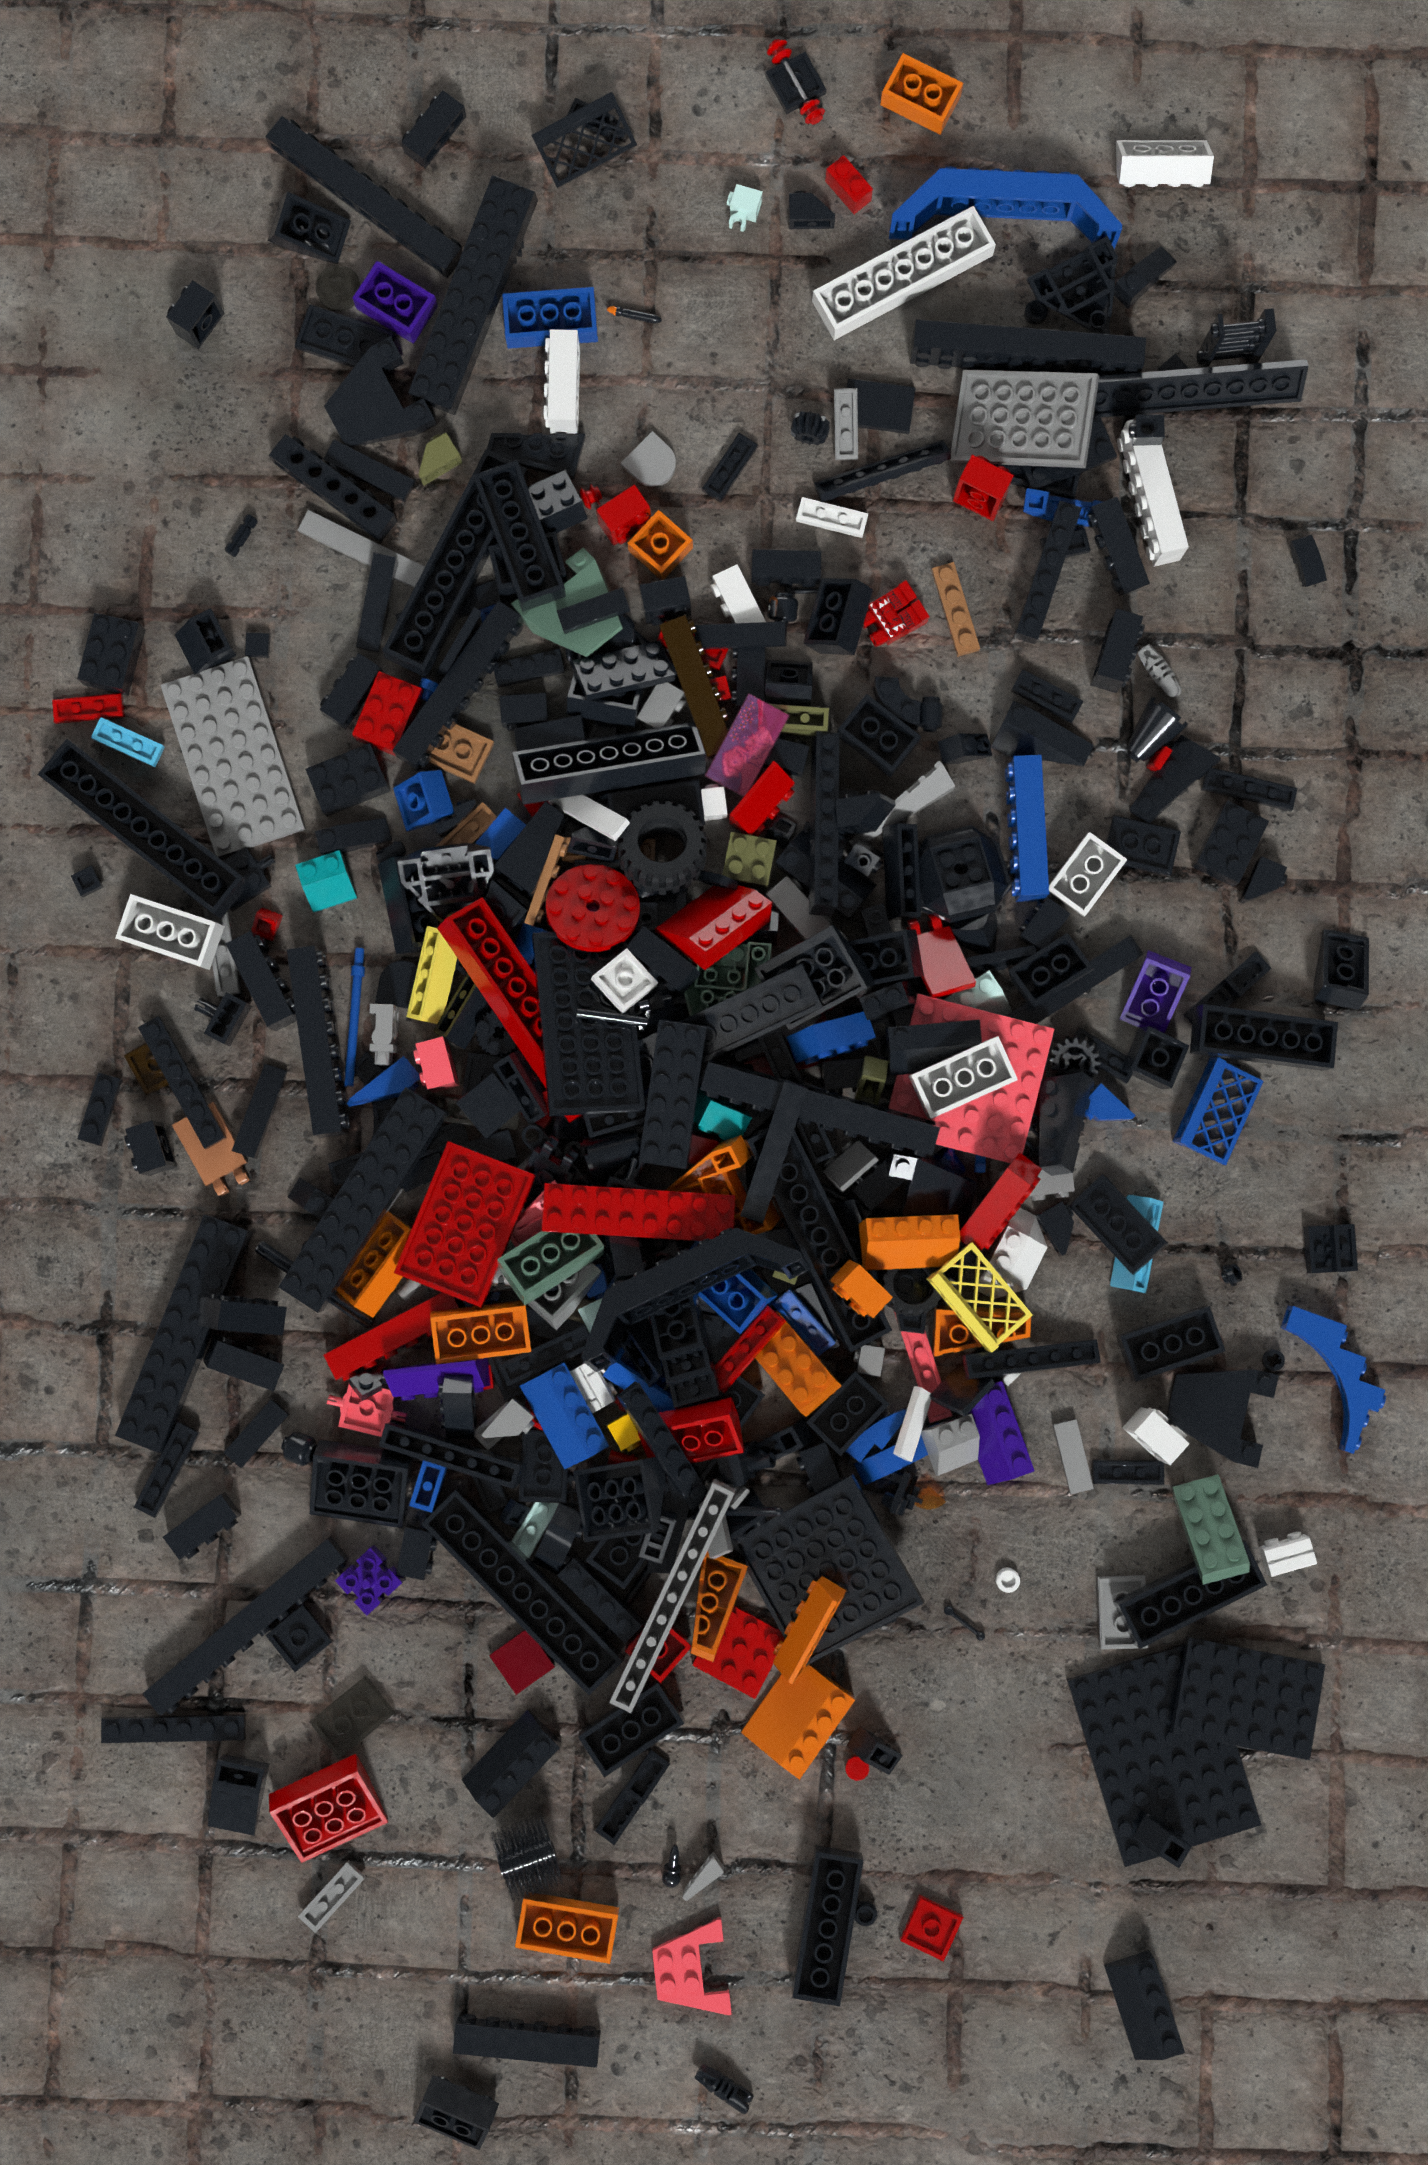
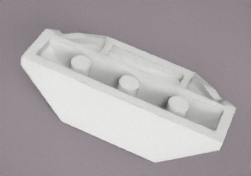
(1015, 1254)

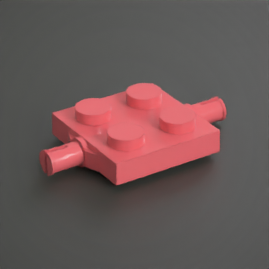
(367, 1414)

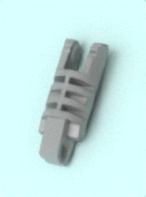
(1160, 671)

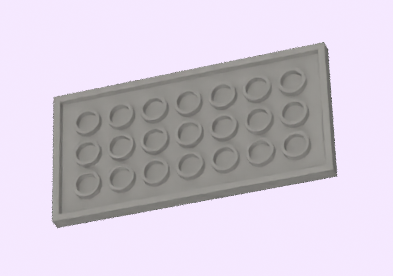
(232, 757)

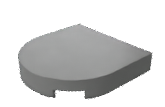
(651, 462)

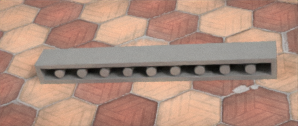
(672, 1595)

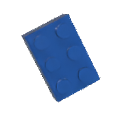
(831, 1037)

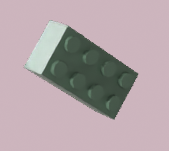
(547, 1261)
(1210, 1529)

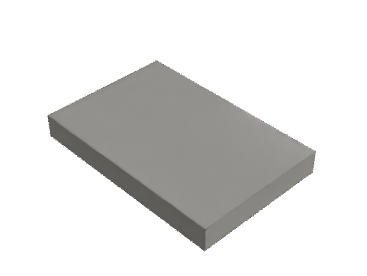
(1111, 1627)

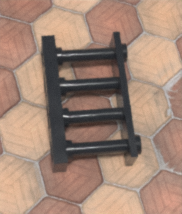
(1237, 340)

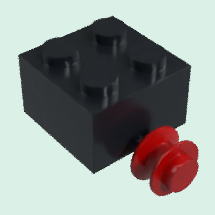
(559, 502)

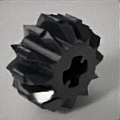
(810, 428)

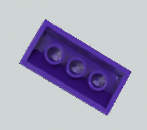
(425, 1378)
(1001, 1444)

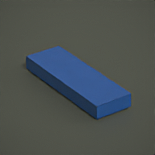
(804, 1322)

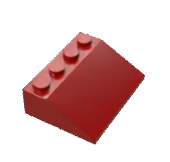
(716, 923)
(327, 1808)

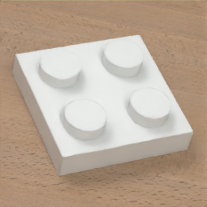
(624, 981)

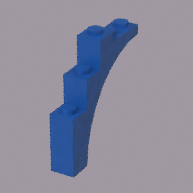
(1347, 1367)

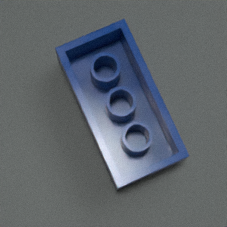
(535, 313)

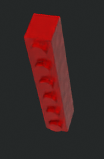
(386, 1338)

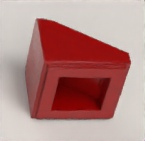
(266, 923)

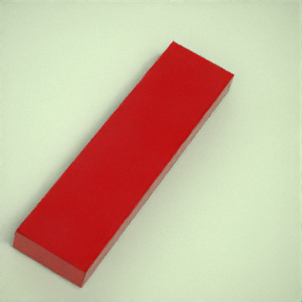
(747, 1347)

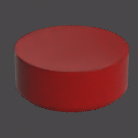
(856, 1768)

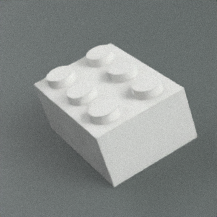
(1086, 874)
(1156, 1435)

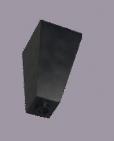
(527, 855)

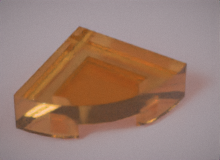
(930, 1498)

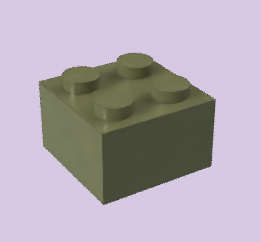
(749, 860)

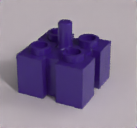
(370, 1580)

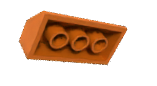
(908, 1241)
(373, 1274)
(808, 1628)

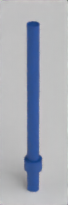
(357, 972)

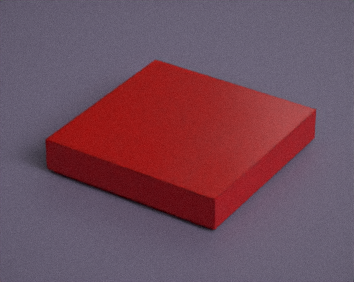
(931, 1928)

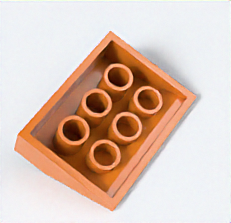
(798, 1718)

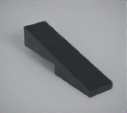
(376, 602)
(1234, 984)
(260, 1111)
(632, 1797)

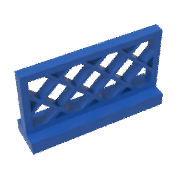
(1203, 1097)

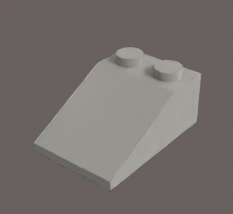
(560, 1304)

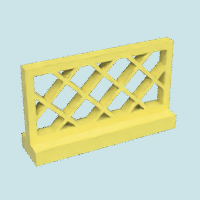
(964, 1310)

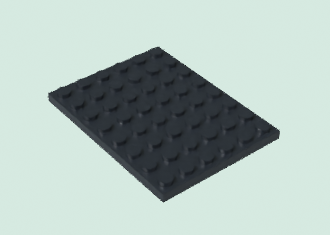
(1145, 1769)

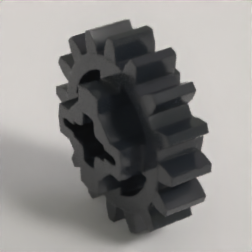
(1075, 1049)

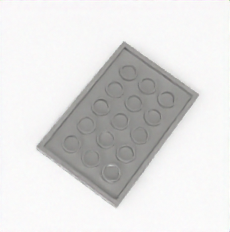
(1025, 417)

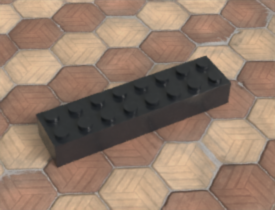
(609, 763)
(318, 1041)

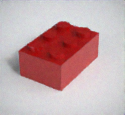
(983, 487)
(387, 712)

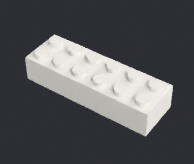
(1154, 499)

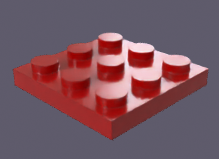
(743, 1653)

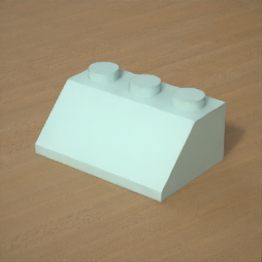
(986, 996)

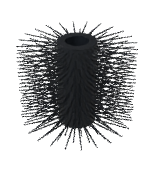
(524, 1858)

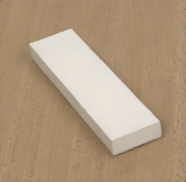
(593, 815)

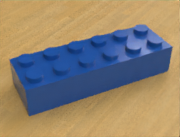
(1028, 828)

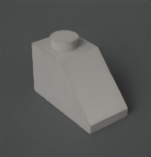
(511, 1421)

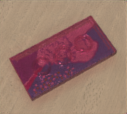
(747, 745)

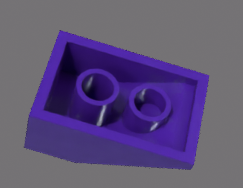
(1155, 992)

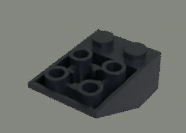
(237, 1794)

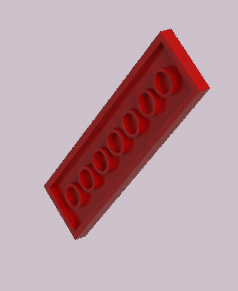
(636, 1212)

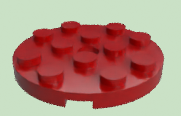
(586, 929)

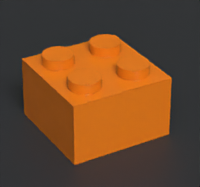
(660, 545)
(861, 1289)

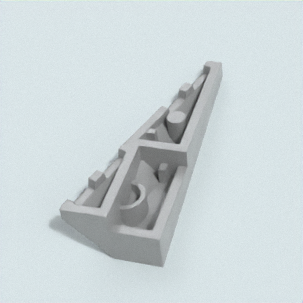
(920, 795)

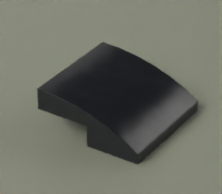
(1330, 1248)

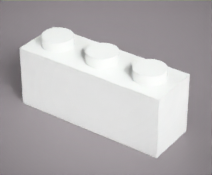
(736, 596)

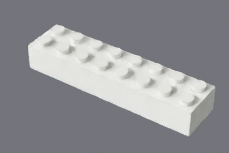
(903, 273)

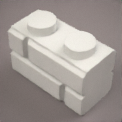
(593, 1387)
(1287, 1554)

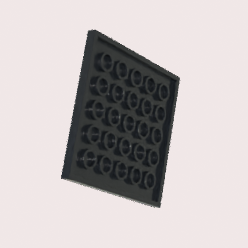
(835, 1539)

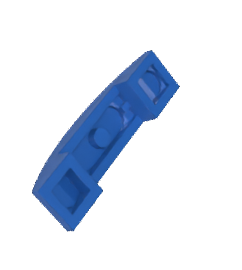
(1043, 505)
(886, 1462)

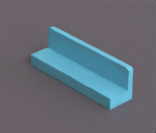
(1121, 1277)

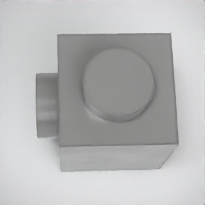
(869, 1358)

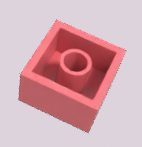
(436, 1064)

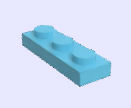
(127, 742)

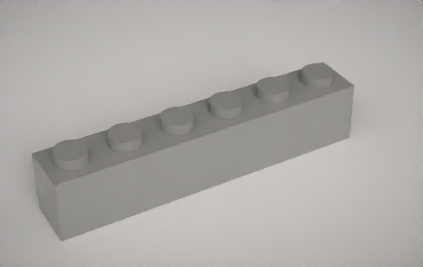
(795, 910)

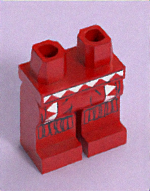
(895, 615)

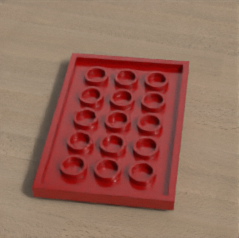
(464, 1224)

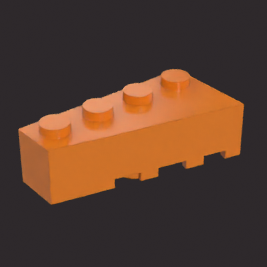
(953, 1336)
(717, 1593)

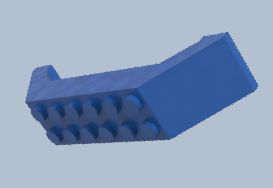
(1010, 196)

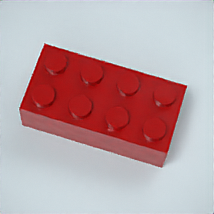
(1001, 1203)

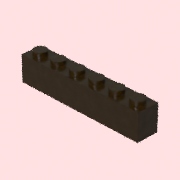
(696, 682)

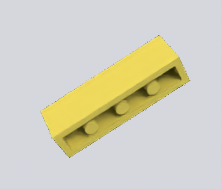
(432, 978)

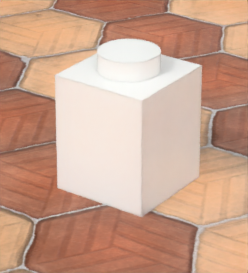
(714, 802)

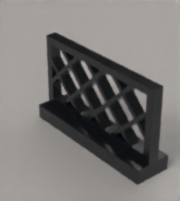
(574, 121)

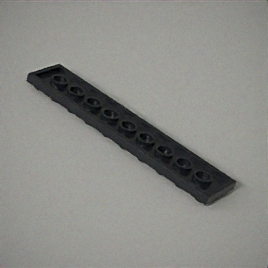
(1201, 388)
(746, 1015)

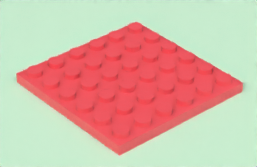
(997, 1121)

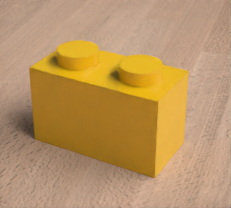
(625, 1432)

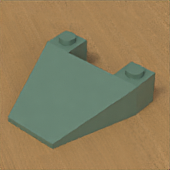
(586, 584)

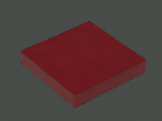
(521, 1661)

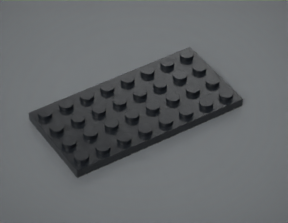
(586, 1061)

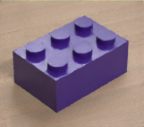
(395, 302)

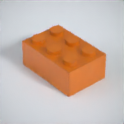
(921, 94)

